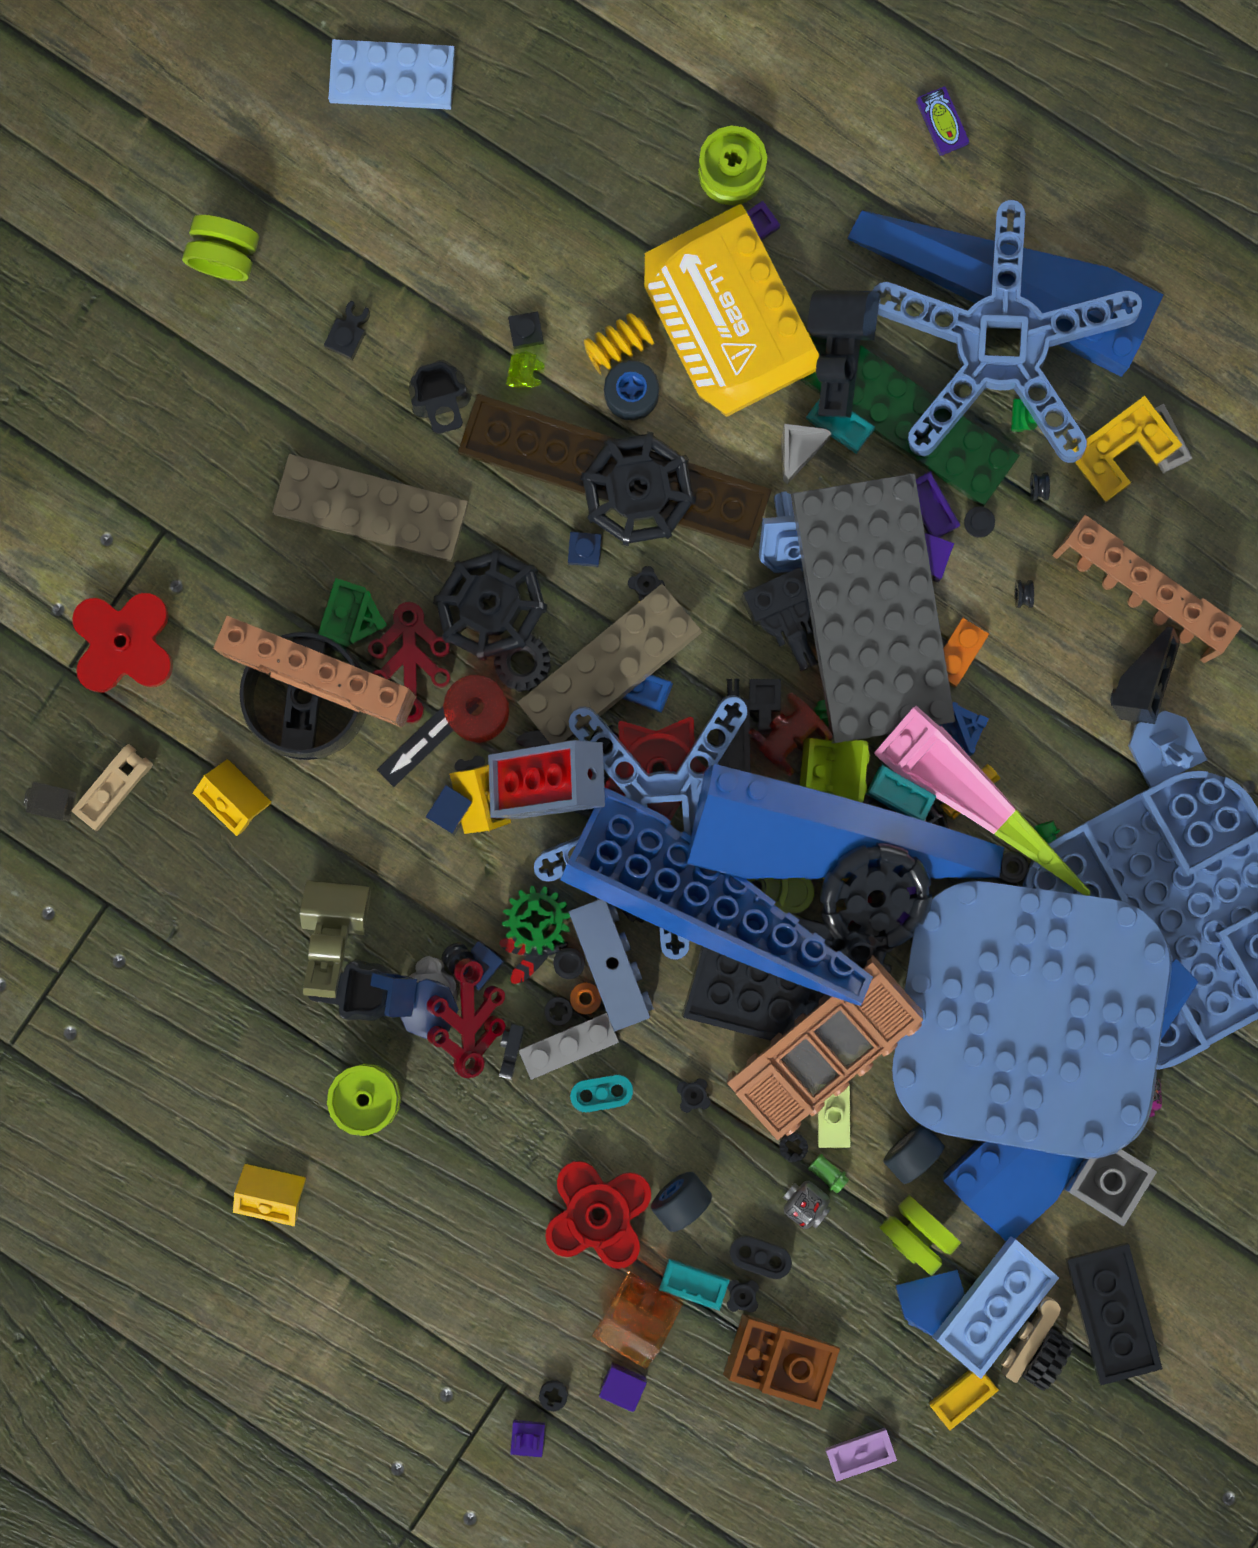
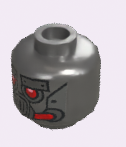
(806, 1204)

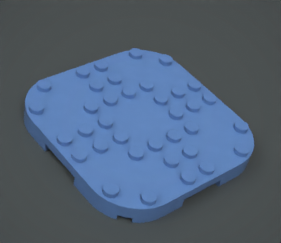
(1192, 866)
(1034, 1019)

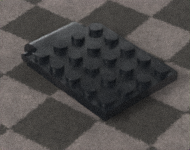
(752, 1000)

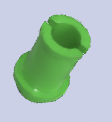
(828, 1174)

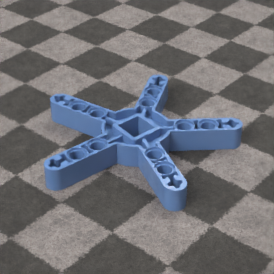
(1006, 311)
(652, 787)

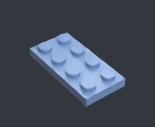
(391, 74)
(995, 1307)

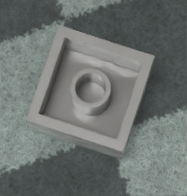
(1111, 1184)

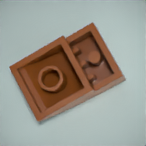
(781, 1362)

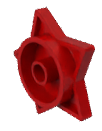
(650, 747)

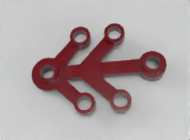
(410, 654)
(469, 1021)

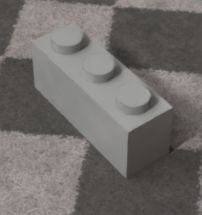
(568, 1046)

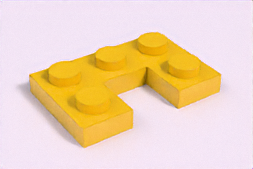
(1135, 424)

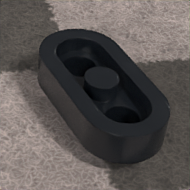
(760, 1256)

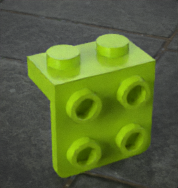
(835, 767)

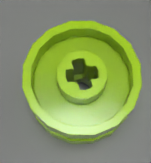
(732, 147)
(220, 247)
(382, 1093)
(919, 1235)

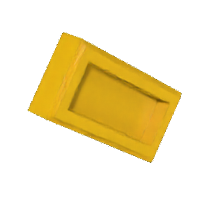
(962, 1398)

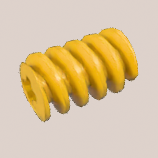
(617, 342)

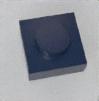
(584, 549)

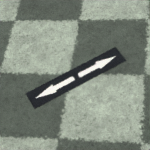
(417, 747)

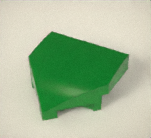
(349, 614)

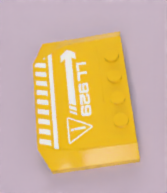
(728, 312)

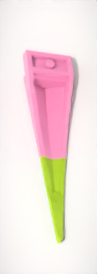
(937, 763)

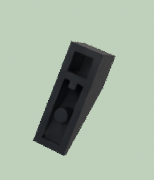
(1146, 680)

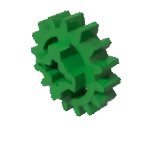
(535, 906)

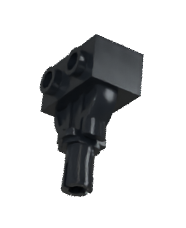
(782, 608)

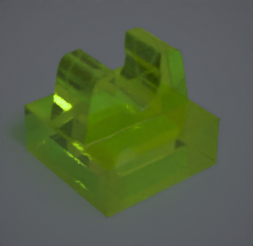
(522, 369)

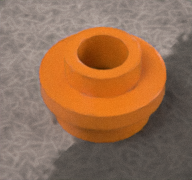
(575, 1001)

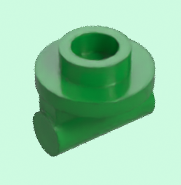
(1021, 417)

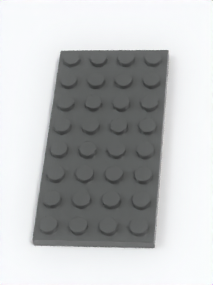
(872, 605)

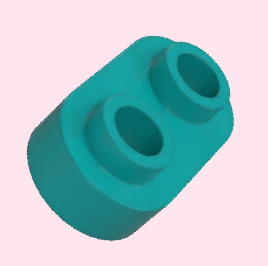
(601, 1093)

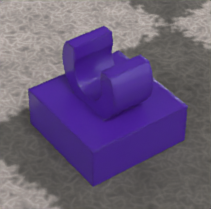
(527, 1438)

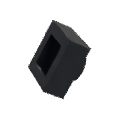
(525, 330)

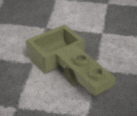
(333, 913)

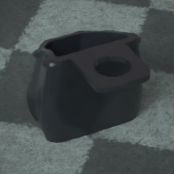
(438, 390)
(355, 994)

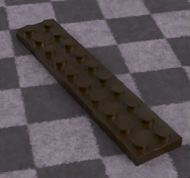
(562, 451)

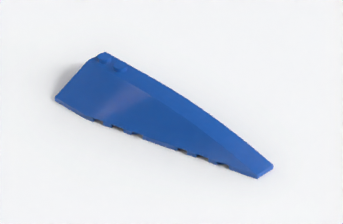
(1047, 280)
(786, 831)
(640, 866)
(1018, 1184)

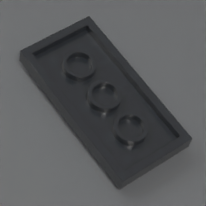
(1113, 1313)

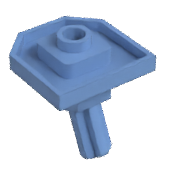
(779, 538)
(1165, 748)

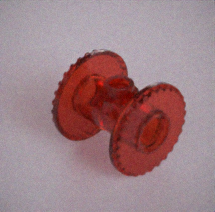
(474, 690)
(785, 730)

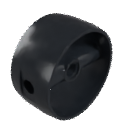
(300, 719)

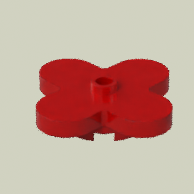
(139, 658)
(578, 1229)

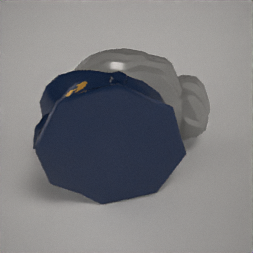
(431, 981)

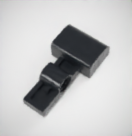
(843, 320)

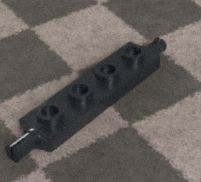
(738, 752)

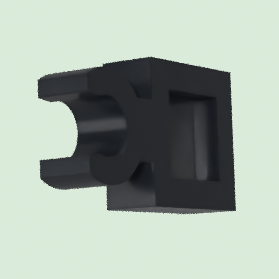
(346, 335)
(511, 1041)

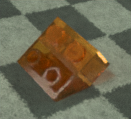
(637, 1320)

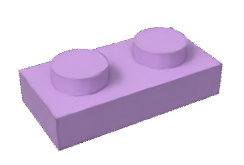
(861, 1454)

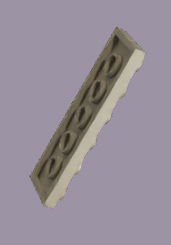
(370, 508)
(611, 665)

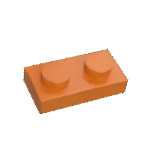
(962, 649)

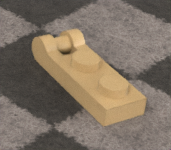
(111, 788)
(1030, 1337)

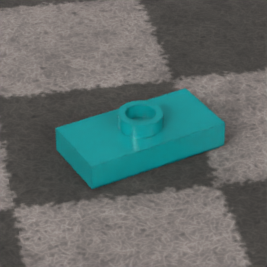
(848, 431)
(900, 794)
(694, 1284)

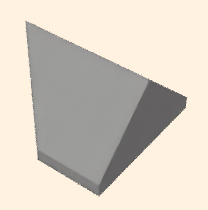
(799, 447)

